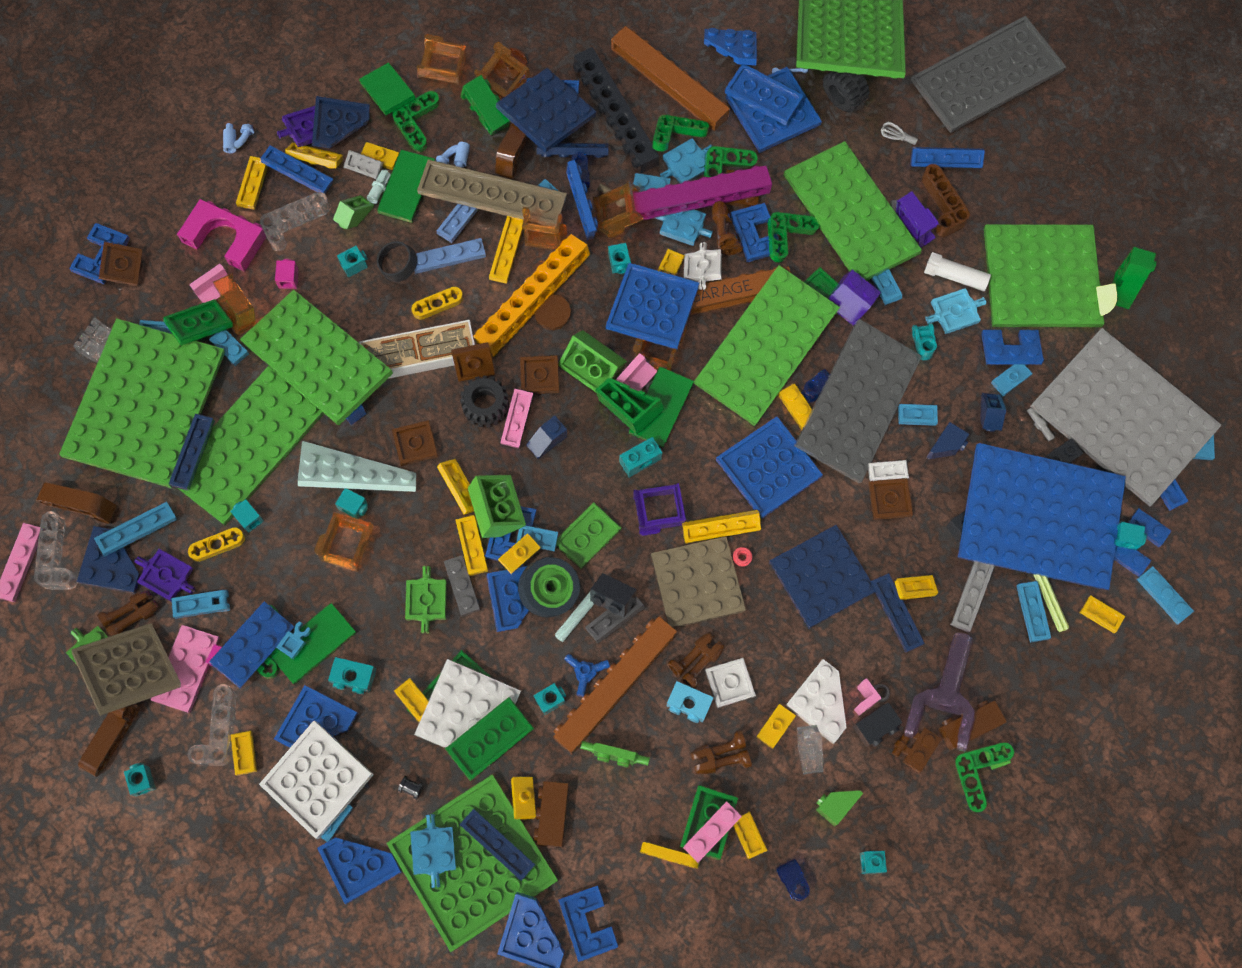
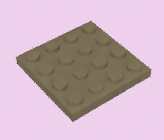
(698, 582)
(125, 669)

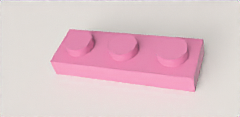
(516, 418)
(712, 832)

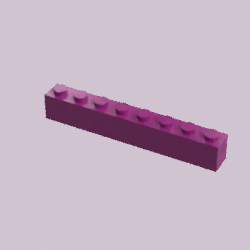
(702, 192)

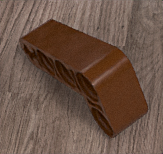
(509, 152)
(933, 179)
(77, 501)
(107, 739)

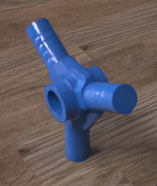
(585, 672)

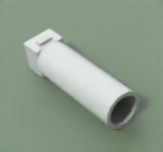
(957, 272)

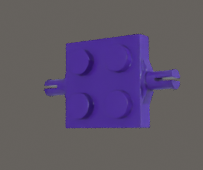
(299, 126)
(165, 575)

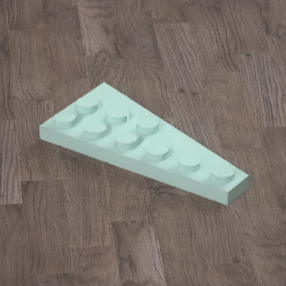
(337, 469)

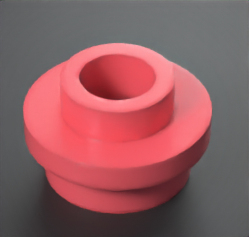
(742, 551)

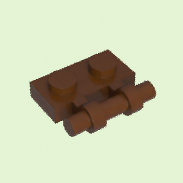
(921, 750)

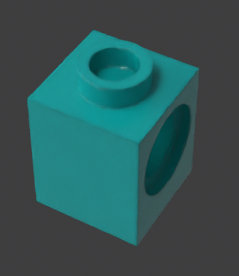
(615, 252)
(349, 267)
(352, 504)
(246, 515)
(1130, 536)
(549, 707)
(145, 786)
(873, 862)

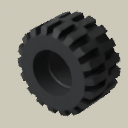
(846, 89)
(482, 387)

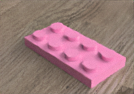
(188, 661)

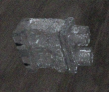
(95, 340)

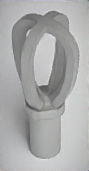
(901, 135)

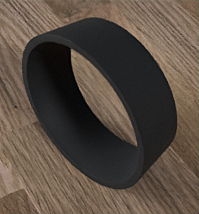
(406, 271)

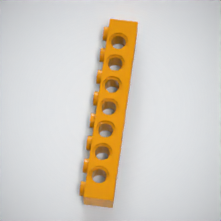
(553, 278)

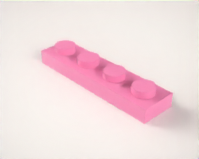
(19, 562)

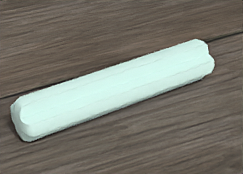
(574, 618)

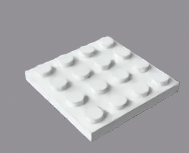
(460, 702)
(316, 779)

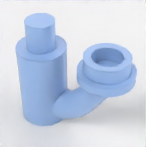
(230, 143)
(461, 156)

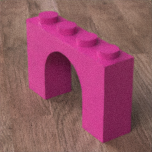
(207, 217)

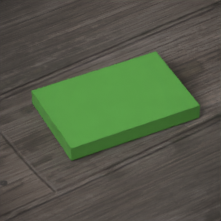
(587, 535)

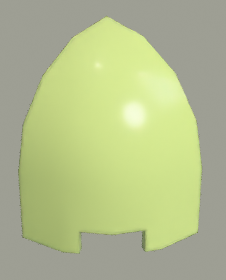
(1106, 298)

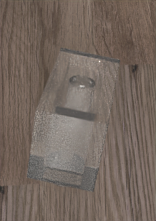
(810, 749)

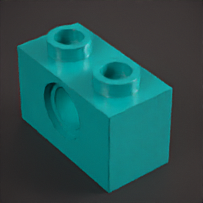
(640, 457)
(342, 668)

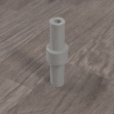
(1041, 424)

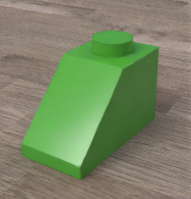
(352, 211)
(837, 804)

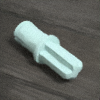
(378, 186)

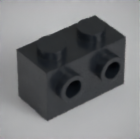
(613, 595)
(878, 724)

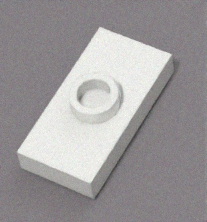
(888, 470)

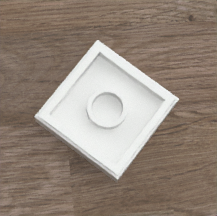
(730, 682)

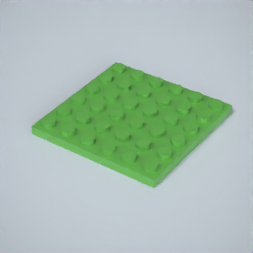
(1042, 275)
(481, 886)

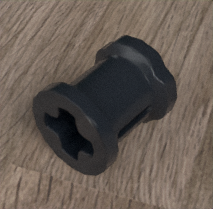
(410, 787)

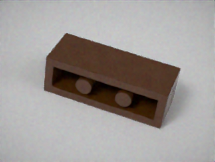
(987, 718)
(551, 814)

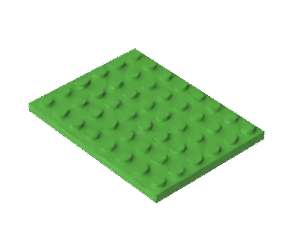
(852, 36)
(141, 402)

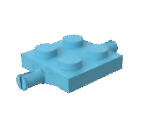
(955, 311)

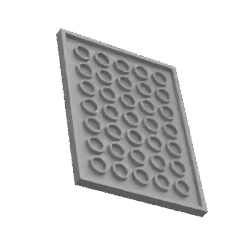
(1126, 416)

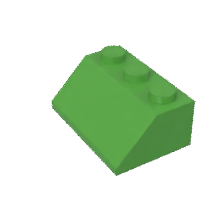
(590, 360)
(496, 505)

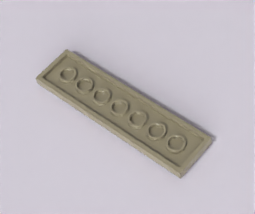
(491, 193)

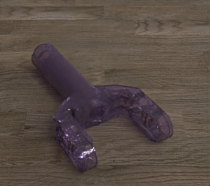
(948, 695)

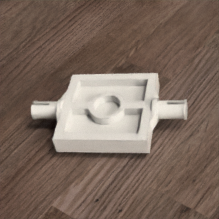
(703, 265)

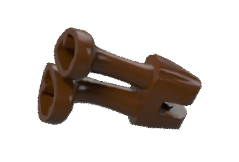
(725, 241)
(136, 603)
(700, 648)
(709, 767)

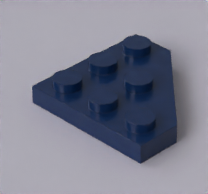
(337, 120)
(109, 572)

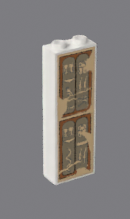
(421, 348)

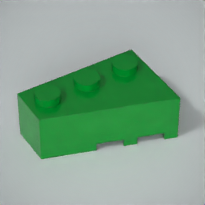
(484, 103)
(1132, 275)
(629, 405)

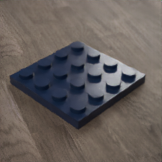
(546, 109)
(822, 576)

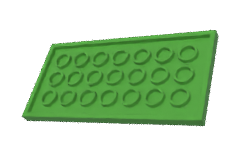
(852, 212)
(766, 345)
(316, 357)
(250, 443)

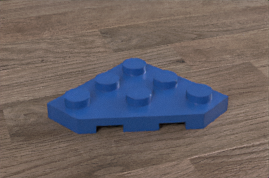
(737, 44)
(505, 599)
(312, 707)
(357, 867)
(530, 935)

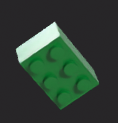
(704, 806)

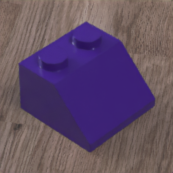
(853, 296)

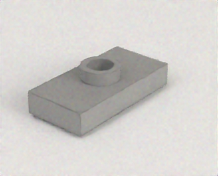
(363, 164)

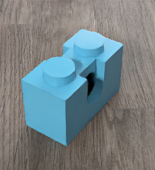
(683, 692)

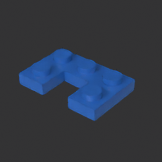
(744, 223)
(90, 267)
(1026, 353)
(1155, 532)
(499, 545)
(584, 942)

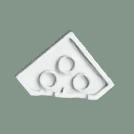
(821, 701)

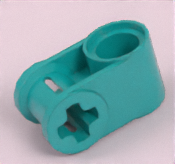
(924, 337)

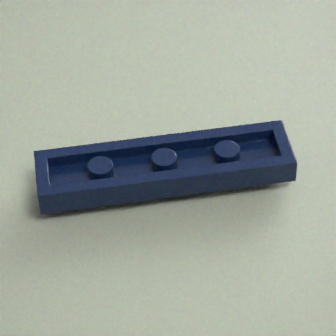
(565, 149)
(191, 452)
(897, 613)
(497, 844)

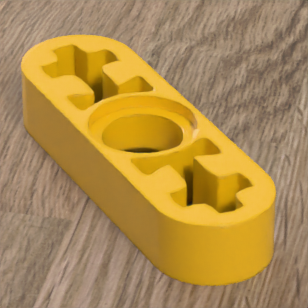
(435, 310)
(204, 554)
(668, 854)

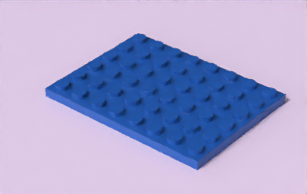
(1042, 516)

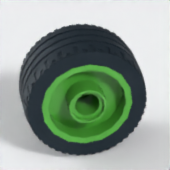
(563, 584)

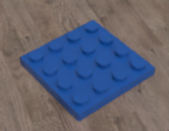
(766, 131)
(652, 306)
(769, 467)

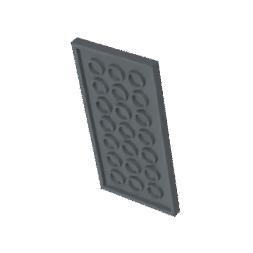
(988, 74)
(858, 401)

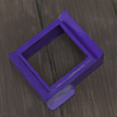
(916, 219)
(654, 526)

